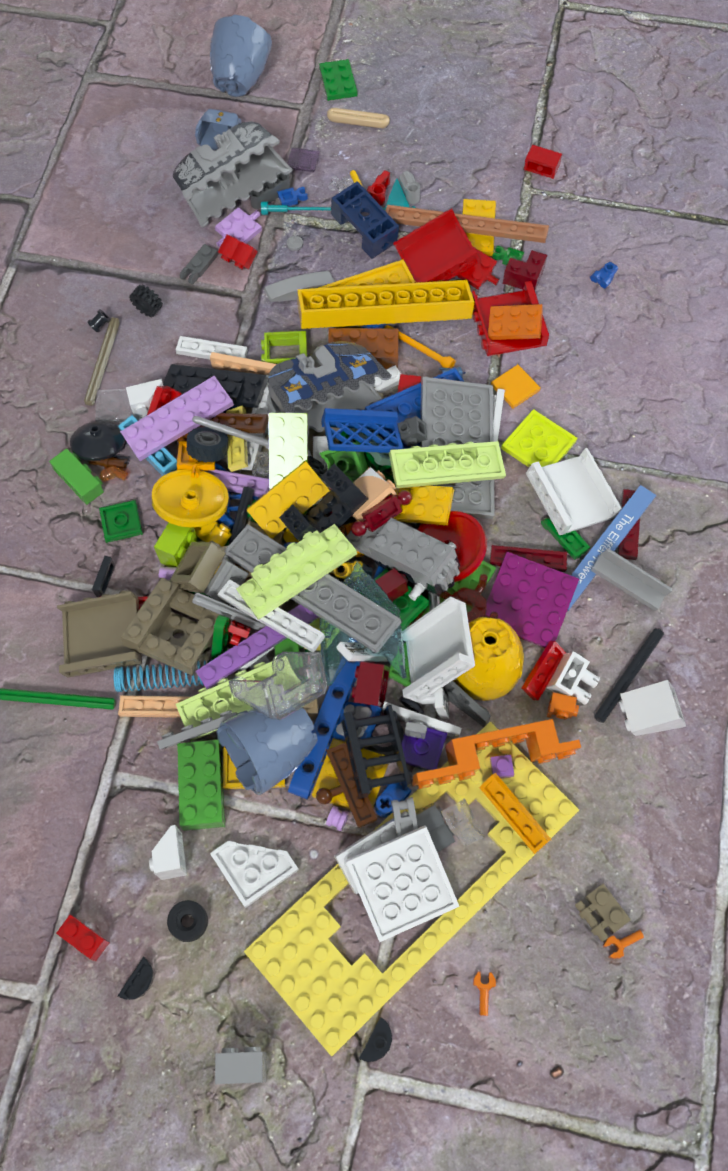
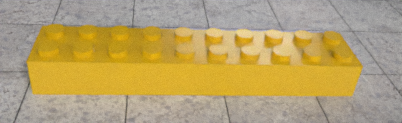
(384, 304)

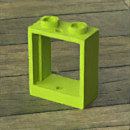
(282, 339)

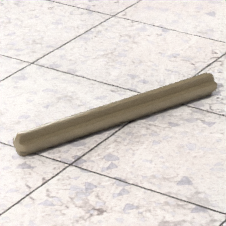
(101, 362)

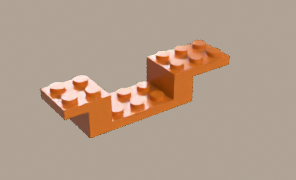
(463, 759)

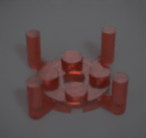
(474, 599)

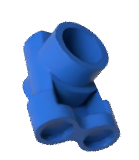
(604, 275)

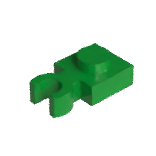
(505, 255)

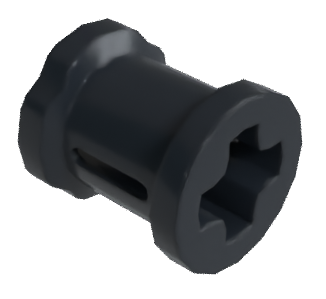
(98, 321)

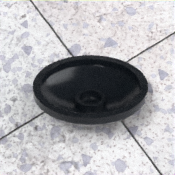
(97, 441)

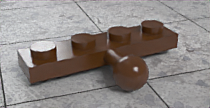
(360, 808)

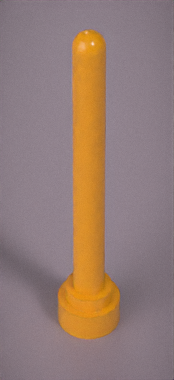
(445, 362)

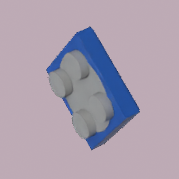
(358, 711)

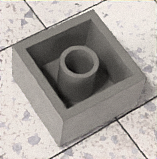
(240, 1067)

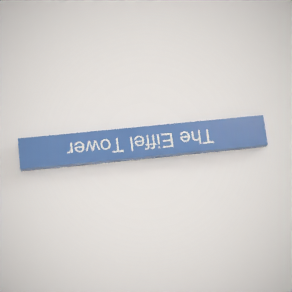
(612, 537)

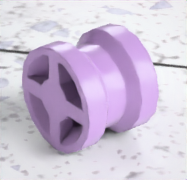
(337, 818)

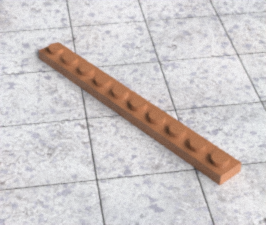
(473, 224)

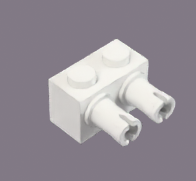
(569, 673)

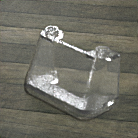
(295, 683)

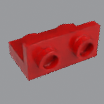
(162, 396)

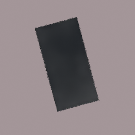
(103, 576)

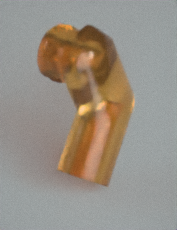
(112, 472)

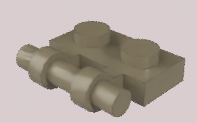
(608, 910)

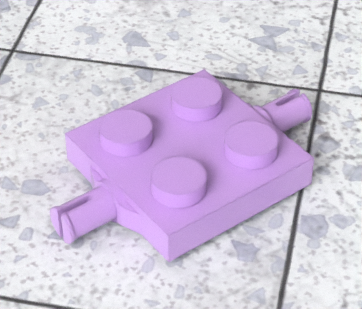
(239, 226)

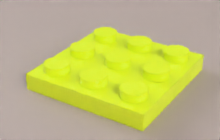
(538, 441)

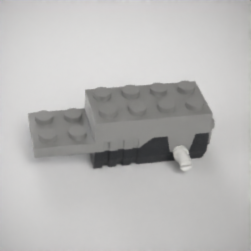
(417, 555)

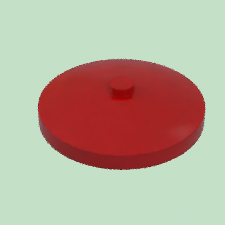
(466, 535)

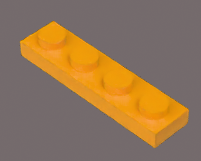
(515, 813)

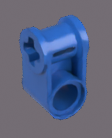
(391, 793)

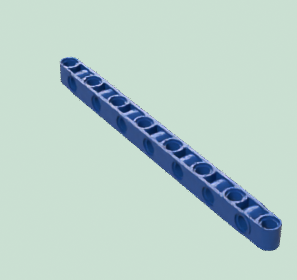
(328, 717)

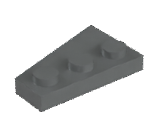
(466, 703)

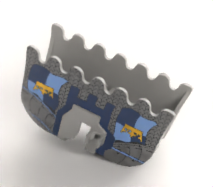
(332, 377)

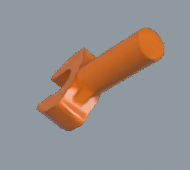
(622, 943)
(484, 991)

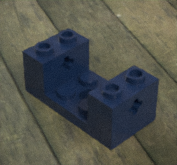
(377, 228)

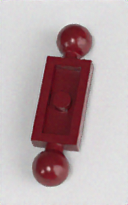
(381, 513)

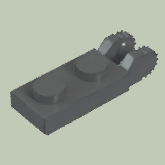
(199, 263)

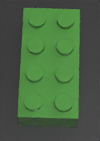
(200, 785)

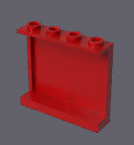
(437, 250)

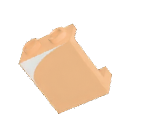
(374, 488)

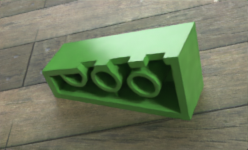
(349, 462)

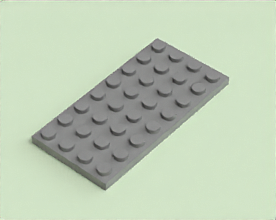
(458, 415)

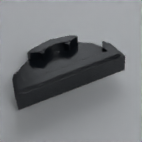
(138, 982)
(378, 1043)

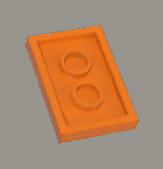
(515, 322)

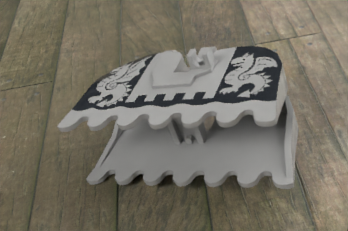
(220, 177)

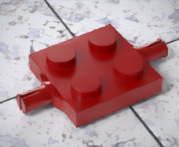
(480, 272)

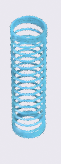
(118, 678)

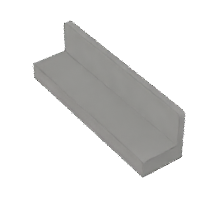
(630, 579)

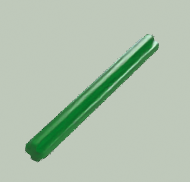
(57, 698)

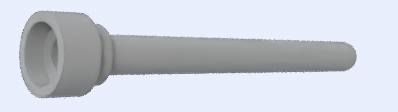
(231, 431)

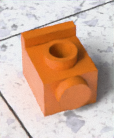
(562, 706)

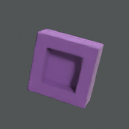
(502, 766)

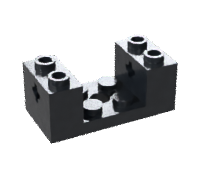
(342, 500)

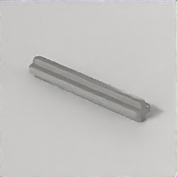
(227, 611)

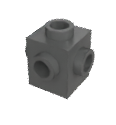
(412, 431)

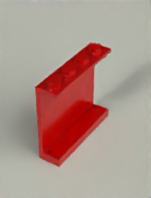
(481, 315)

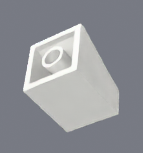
(652, 709)

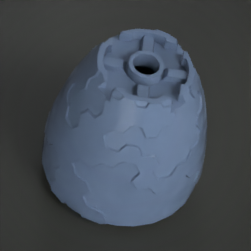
(238, 54)
(266, 748)

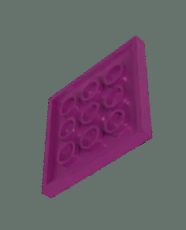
(531, 598)

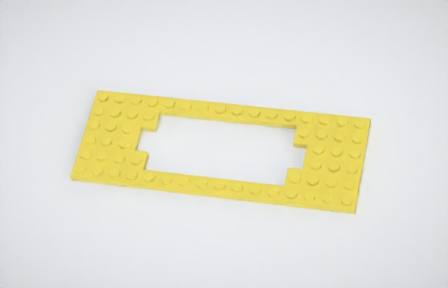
(340, 997)

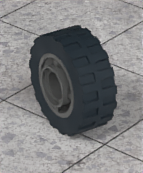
(207, 444)

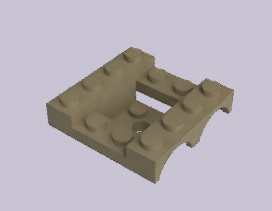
(155, 626)

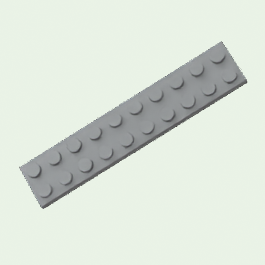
(325, 598)

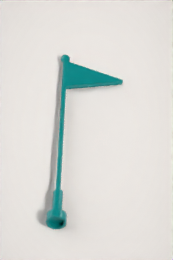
(395, 198)

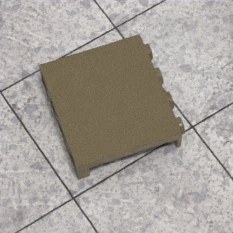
(94, 634)

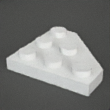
(253, 869)

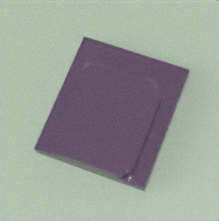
(303, 159)

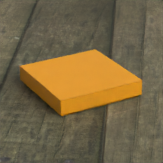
(517, 386)

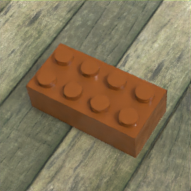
(379, 342)

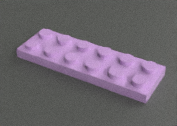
(176, 417)

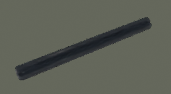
(629, 675)

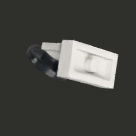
(438, 697)

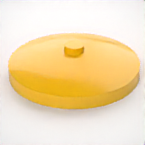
(189, 500)

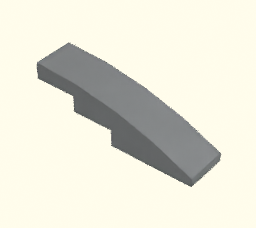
(287, 289)

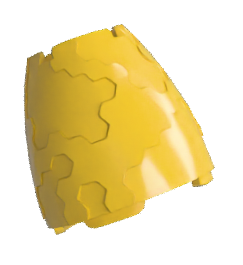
(496, 665)

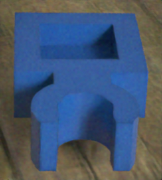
(290, 197)

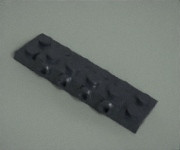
(241, 387)

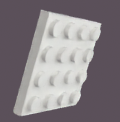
(402, 883)

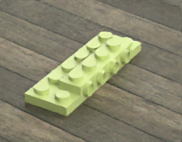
(446, 464)
(295, 569)
(218, 699)

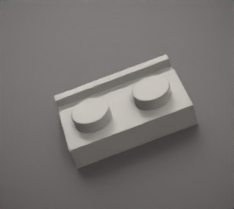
(223, 574)

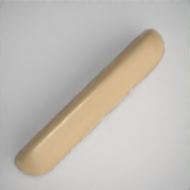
(358, 118)

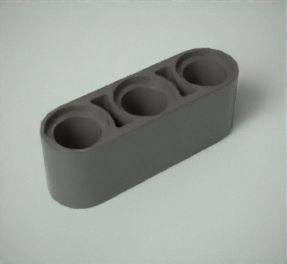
(269, 191)

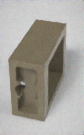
(198, 566)

